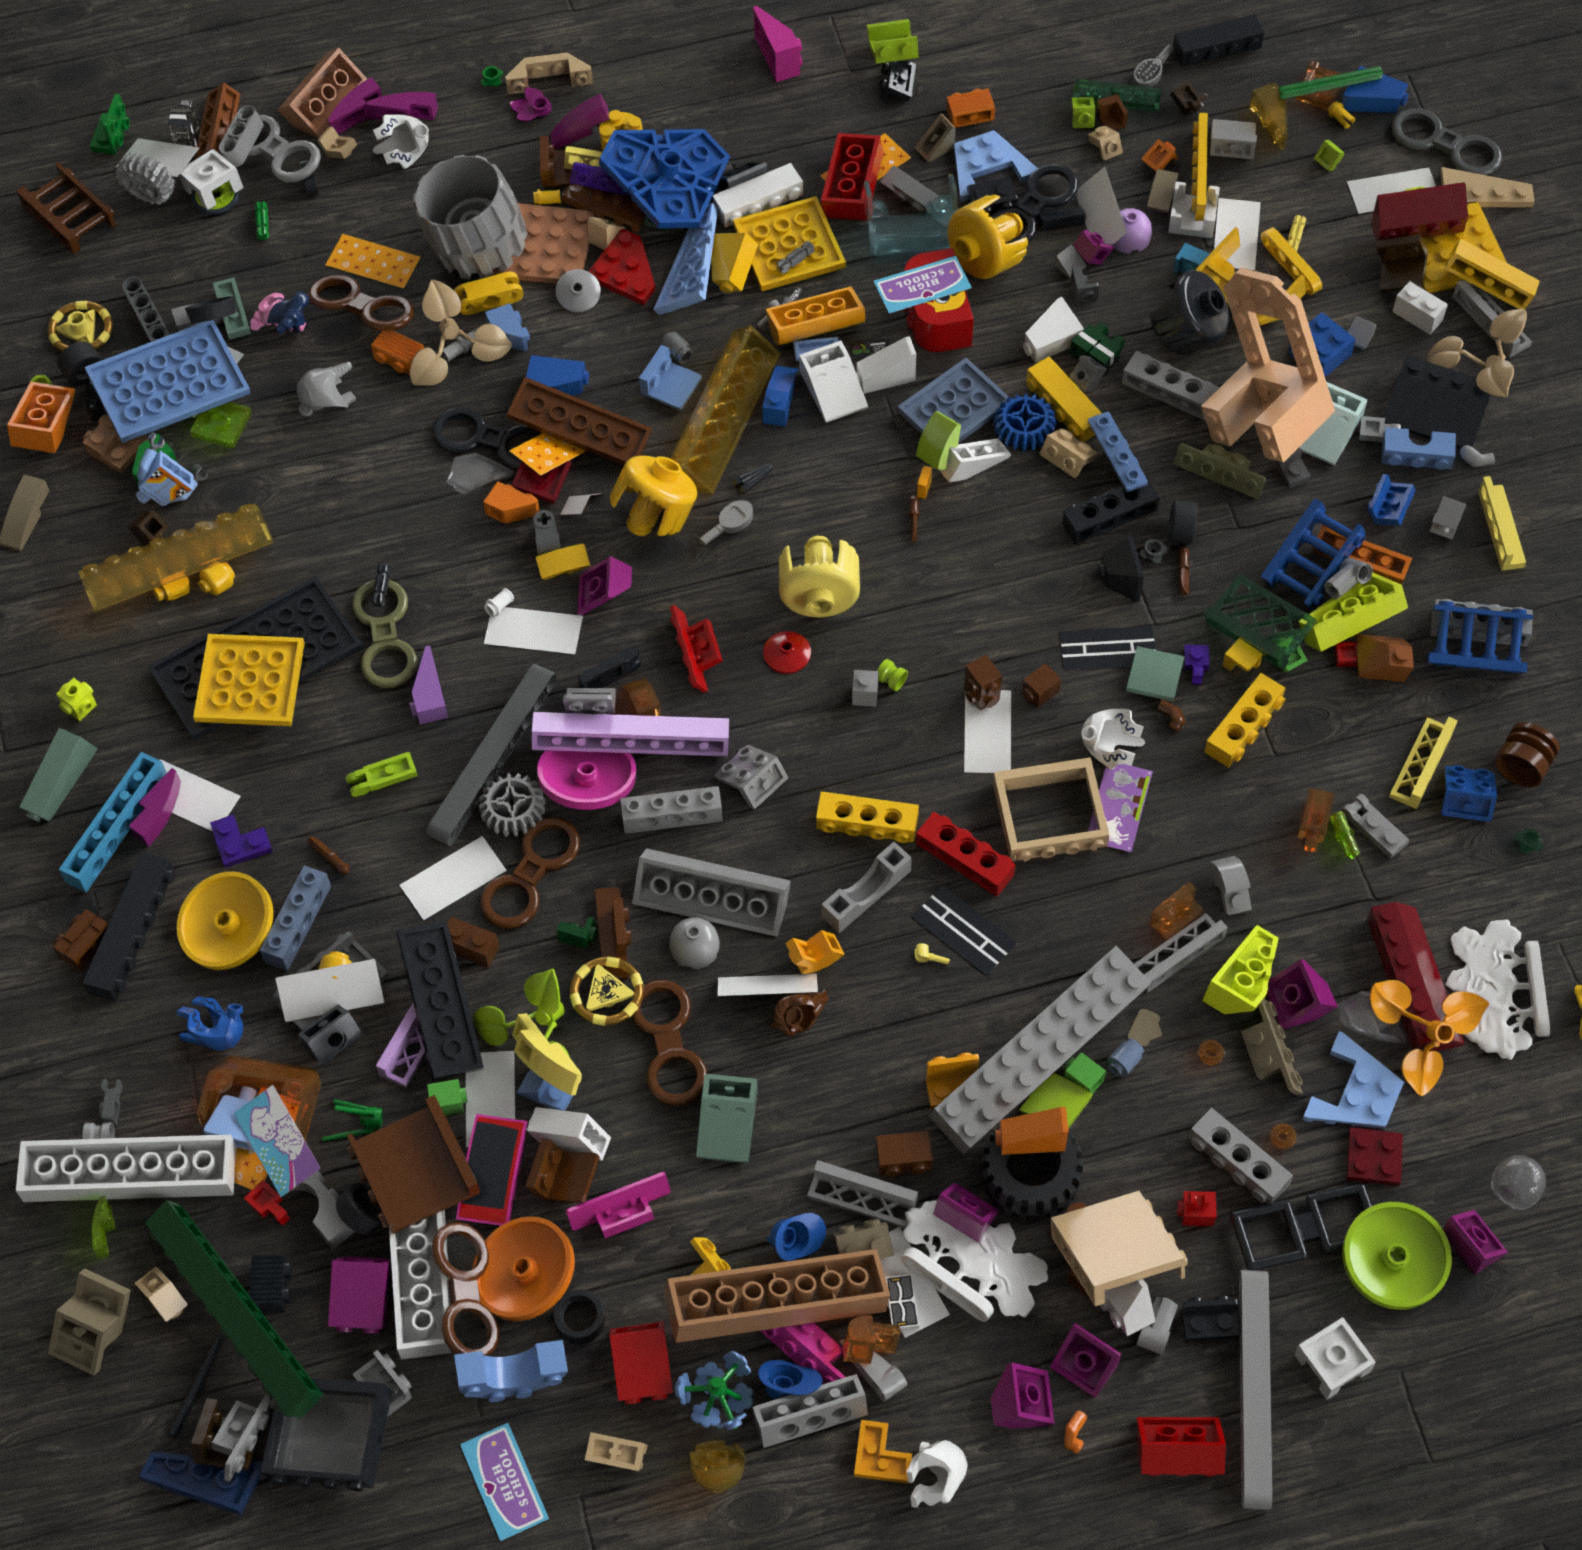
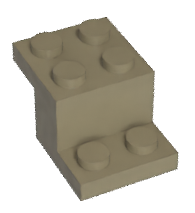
(89, 1321)

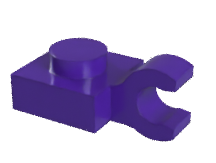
(1196, 659)

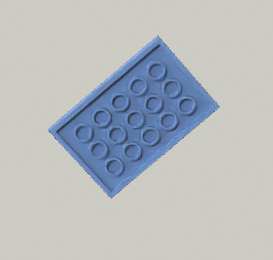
(167, 380)

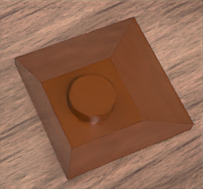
(1383, 657)

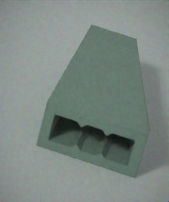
(57, 775)

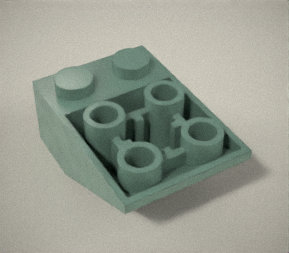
(726, 1118)

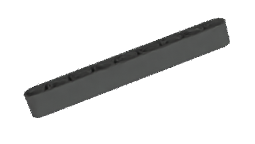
(491, 754)

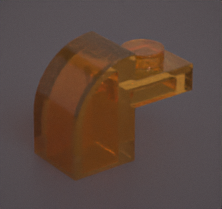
(866, 1336)

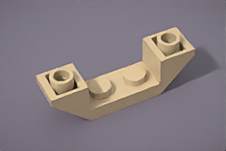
(548, 66)

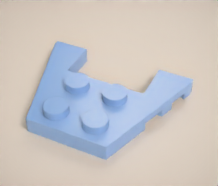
(986, 155)
(1368, 1094)

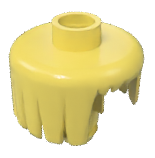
(820, 585)

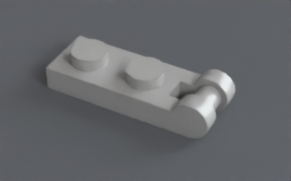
(1375, 826)

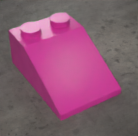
(777, 45)

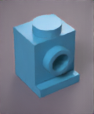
(1189, 258)

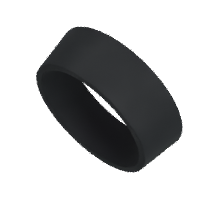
(211, 309)

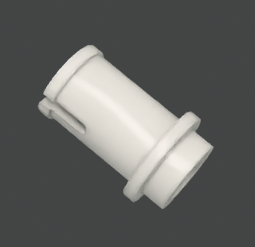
(495, 605)

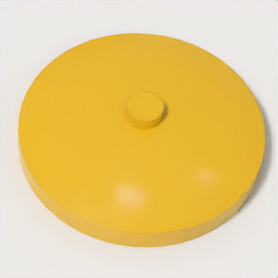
(224, 920)

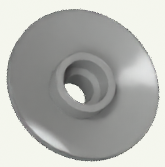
(580, 300)

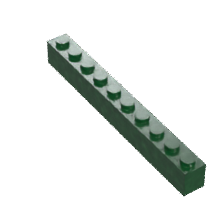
(234, 1310)

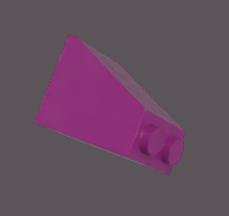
(360, 1293)

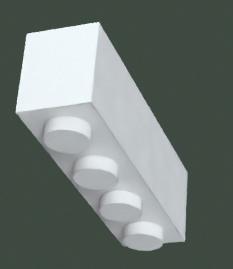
(758, 194)

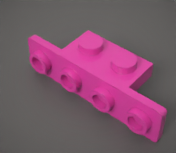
(620, 1208)
(808, 1348)

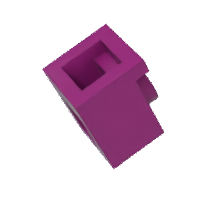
(1092, 247)

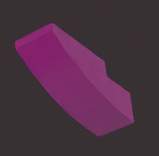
(413, 104)
(353, 106)
(579, 122)
(156, 808)

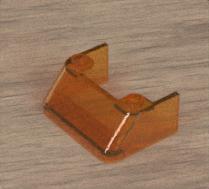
(298, 1085)

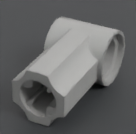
(1351, 572)
(1156, 1334)

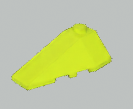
(1245, 976)

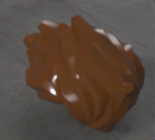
(798, 1011)

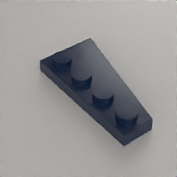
(201, 1481)

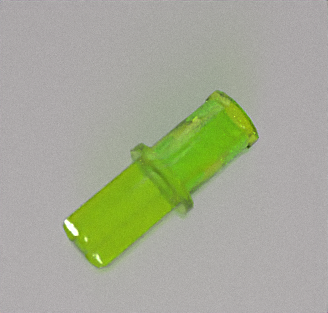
(1344, 834)

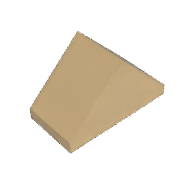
(602, 231)

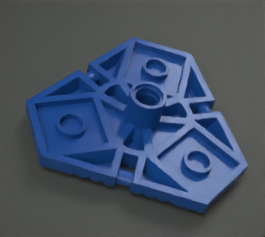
(672, 171)

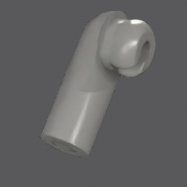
(1474, 458)

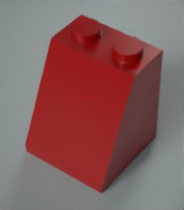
(641, 1362)

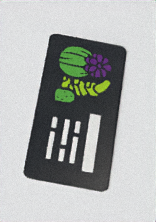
(867, 348)

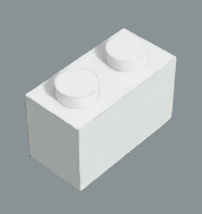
(1420, 307)

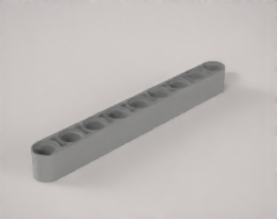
(1255, 1390)

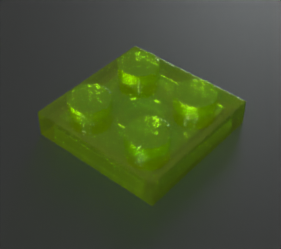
(222, 424)

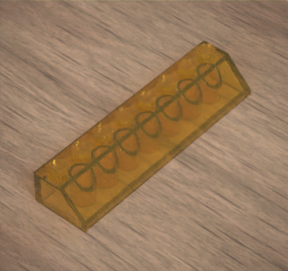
(725, 407)
(175, 556)

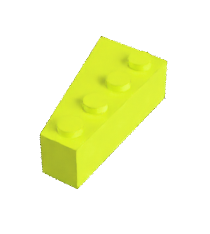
(1355, 612)

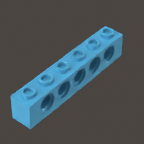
(111, 823)

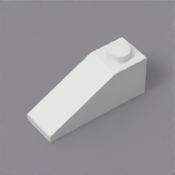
(973, 458)

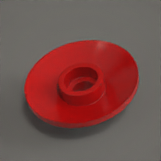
(787, 660)

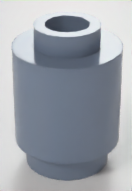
(1125, 1057)

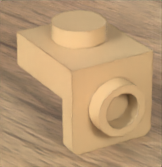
(1107, 141)
(335, 145)

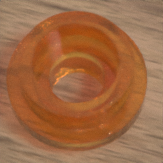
(1211, 1045)
(1285, 1129)

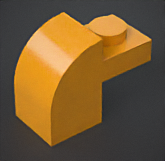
(814, 953)

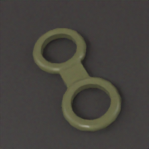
(384, 636)

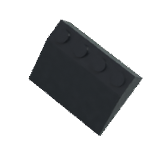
(1437, 401)

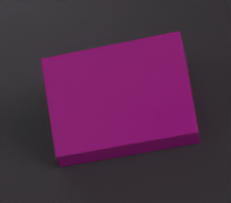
(965, 1211)
(1473, 1240)
(1086, 1360)

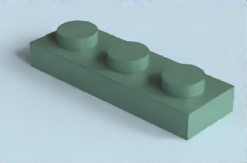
(237, 323)

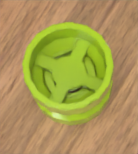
(892, 675)

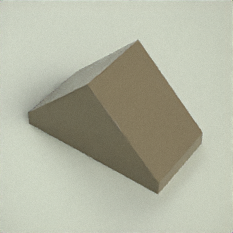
(937, 140)

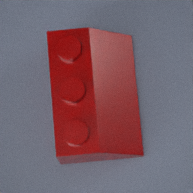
(1181, 1446)

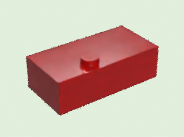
(853, 161)

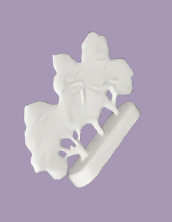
(1492, 978)
(987, 1260)

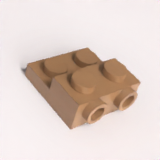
(106, 446)

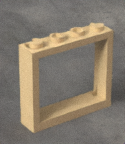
(1044, 775)

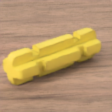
(1296, 231)

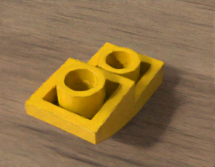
(563, 561)

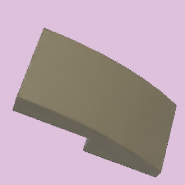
(1162, 191)

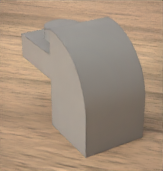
(1447, 517)
(1234, 883)

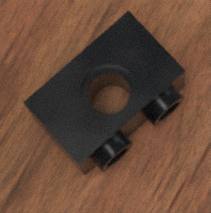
(317, 1034)

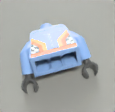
(163, 477)

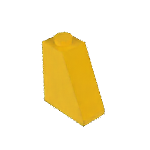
(732, 260)

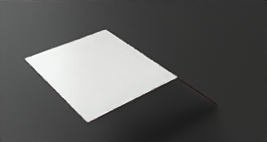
(576, 504)

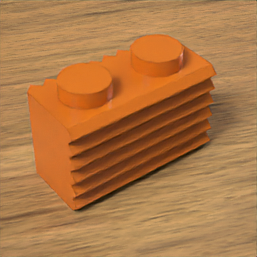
(970, 107)
(395, 350)

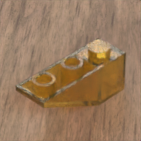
(1271, 111)

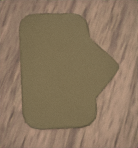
(1145, 1027)

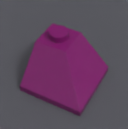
(602, 583)
(1299, 995)
(1022, 1398)

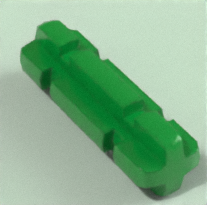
(261, 220)

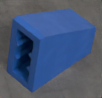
(1378, 95)
(560, 374)

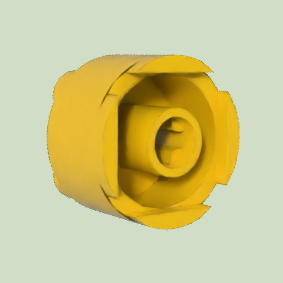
(617, 121)

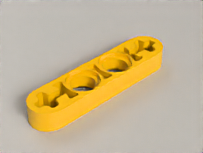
(1290, 259)

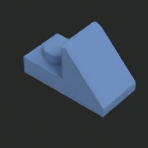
(542, 1092)

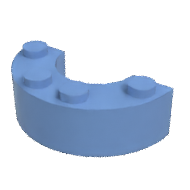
(511, 1375)

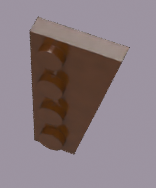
(605, 204)

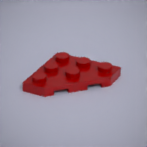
(625, 268)

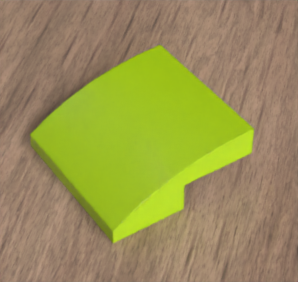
(936, 439)
(1056, 1093)

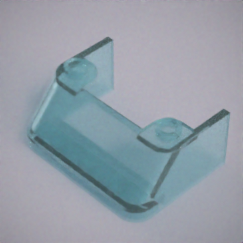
(909, 232)

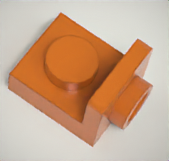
(1159, 155)

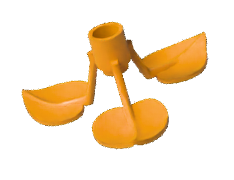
(1462, 1016)

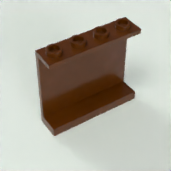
(413, 1167)

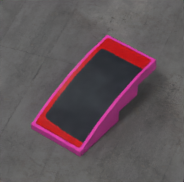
(495, 1161)

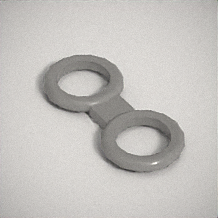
(279, 149)

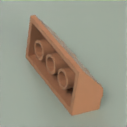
(321, 92)

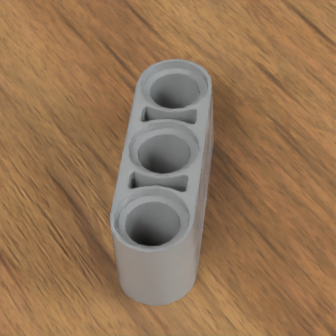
(241, 135)

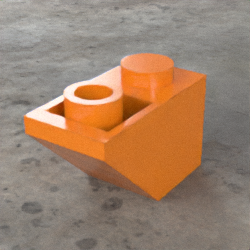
(509, 504)

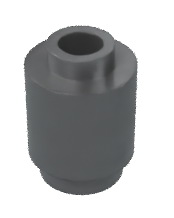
(680, 350)

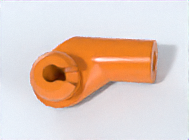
(1072, 1429)

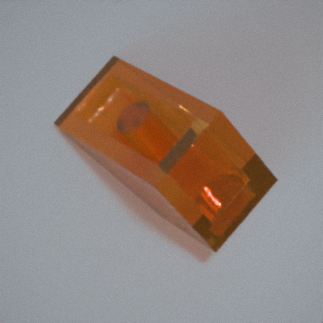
(642, 698)

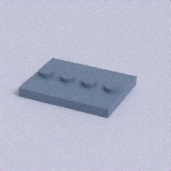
(960, 394)

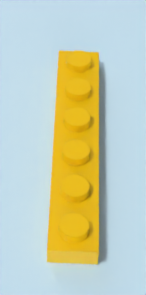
(1199, 172)

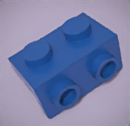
(1390, 502)

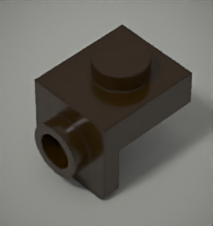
(1188, 98)

